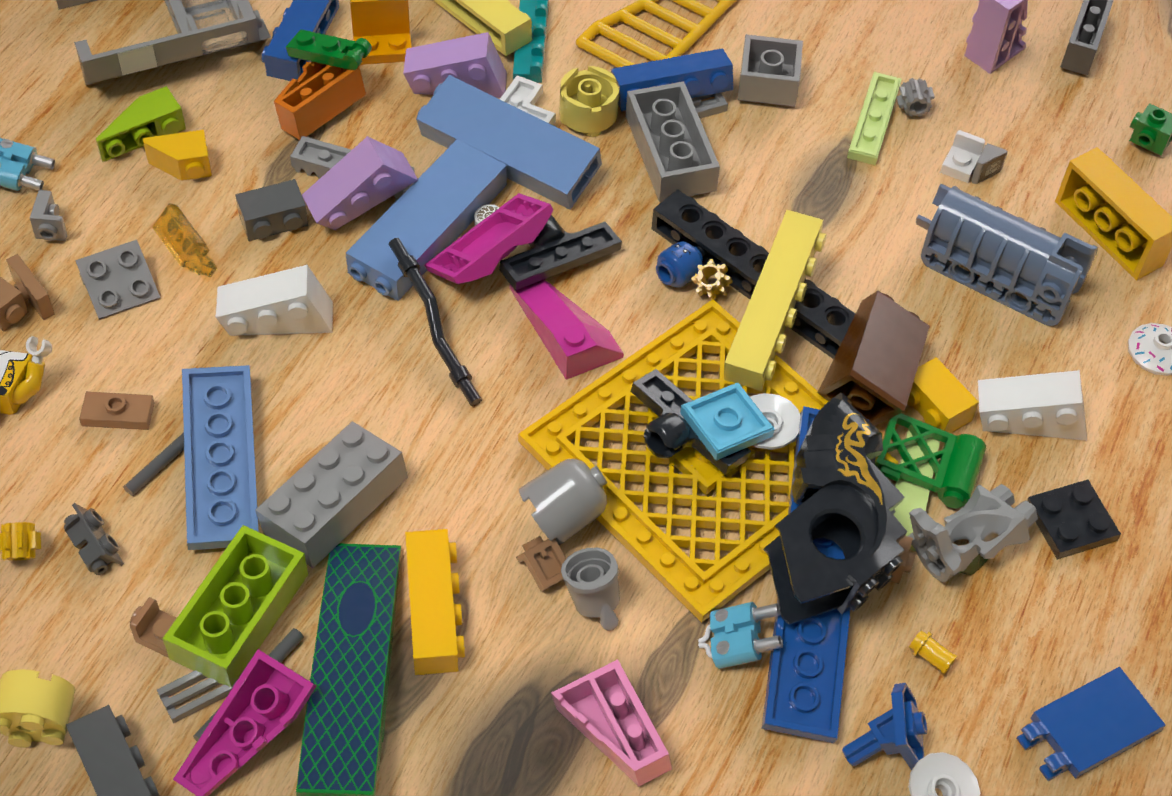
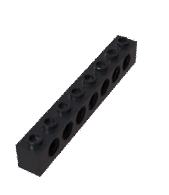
(680, 218)

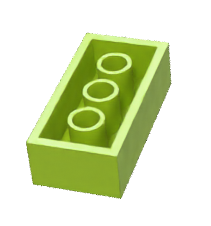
(236, 606)

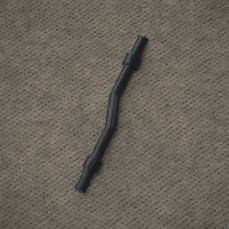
(458, 373)

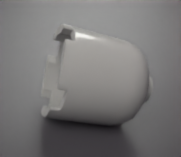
(566, 498)

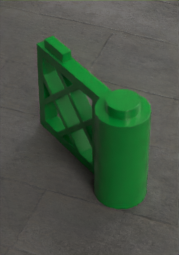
(955, 471)

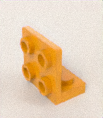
(384, 26)

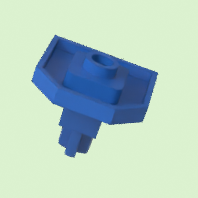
(894, 731)

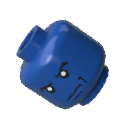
(678, 264)

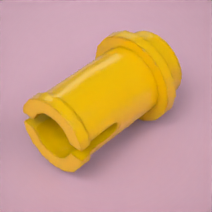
(932, 651)

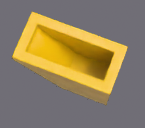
(180, 154)

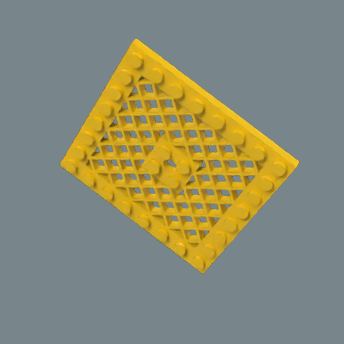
(549, 438)

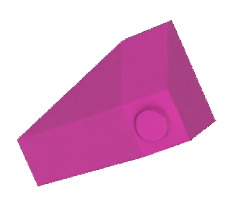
(566, 330)
(253, 714)

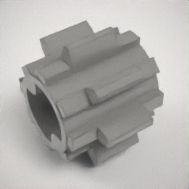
(915, 97)

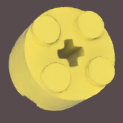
(589, 100)
(34, 707)

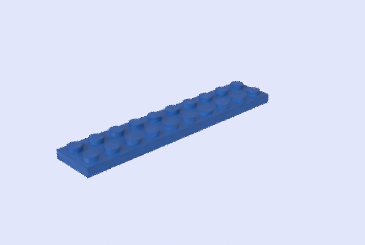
(809, 668)

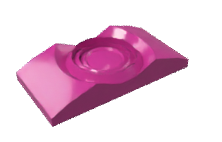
(491, 240)

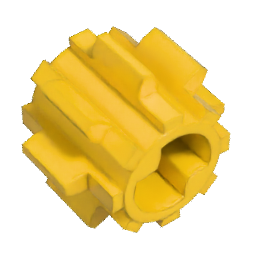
(710, 270)
(19, 541)

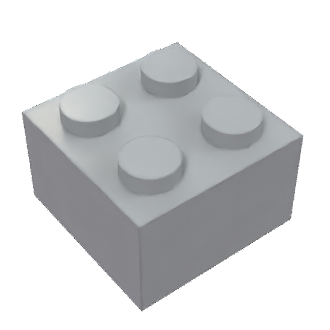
(770, 70)

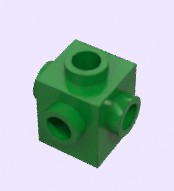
(1152, 129)

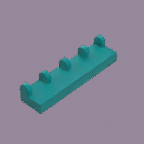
(530, 57)

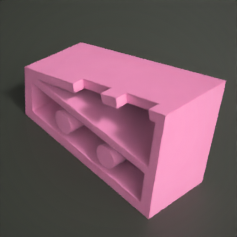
(615, 721)

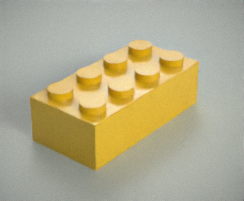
(1116, 213)

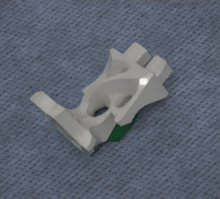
(984, 520)

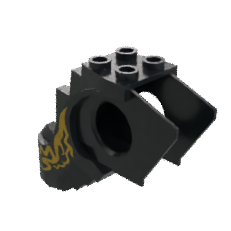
(838, 500)

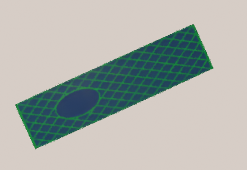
(350, 672)

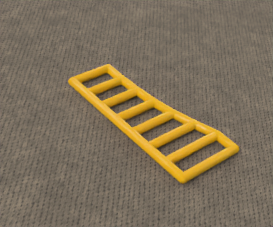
(627, 16)

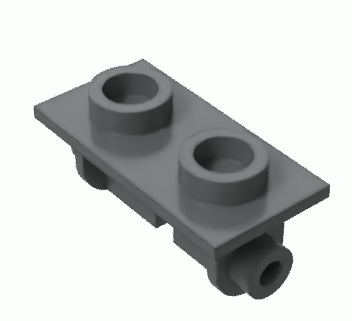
(101, 547)

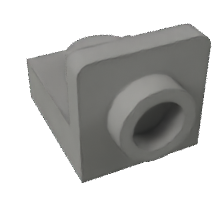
(46, 218)

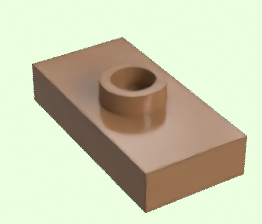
(30, 287)
(117, 410)

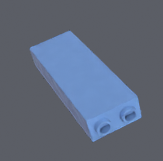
(532, 149)
(427, 217)

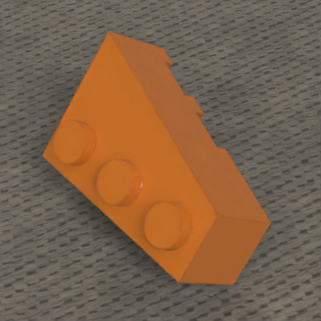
(317, 97)

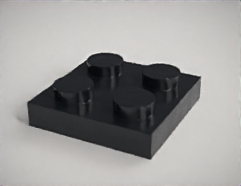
(1073, 519)

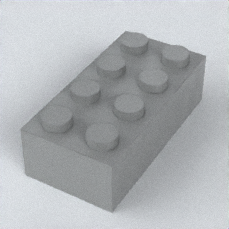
(672, 140)
(333, 493)

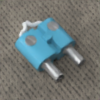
(16, 161)
(737, 634)

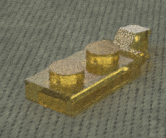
(184, 241)

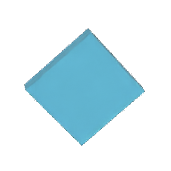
(727, 421)

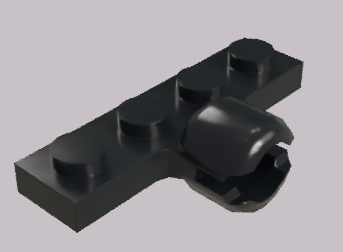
(557, 252)
(670, 431)

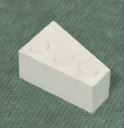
(275, 304)
(1034, 405)

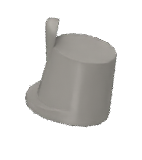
(593, 584)

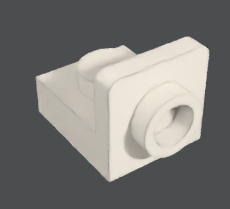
(963, 156)

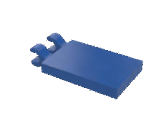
(1091, 725)

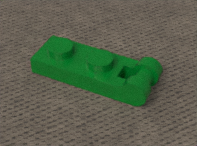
(328, 49)

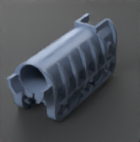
(1006, 253)

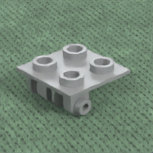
(117, 279)

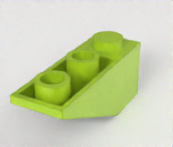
(147, 116)

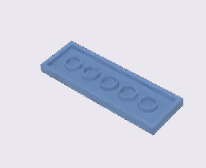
(218, 455)

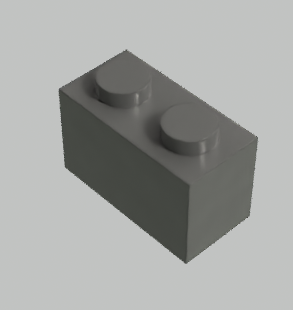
(271, 210)

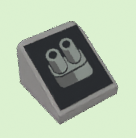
(989, 163)

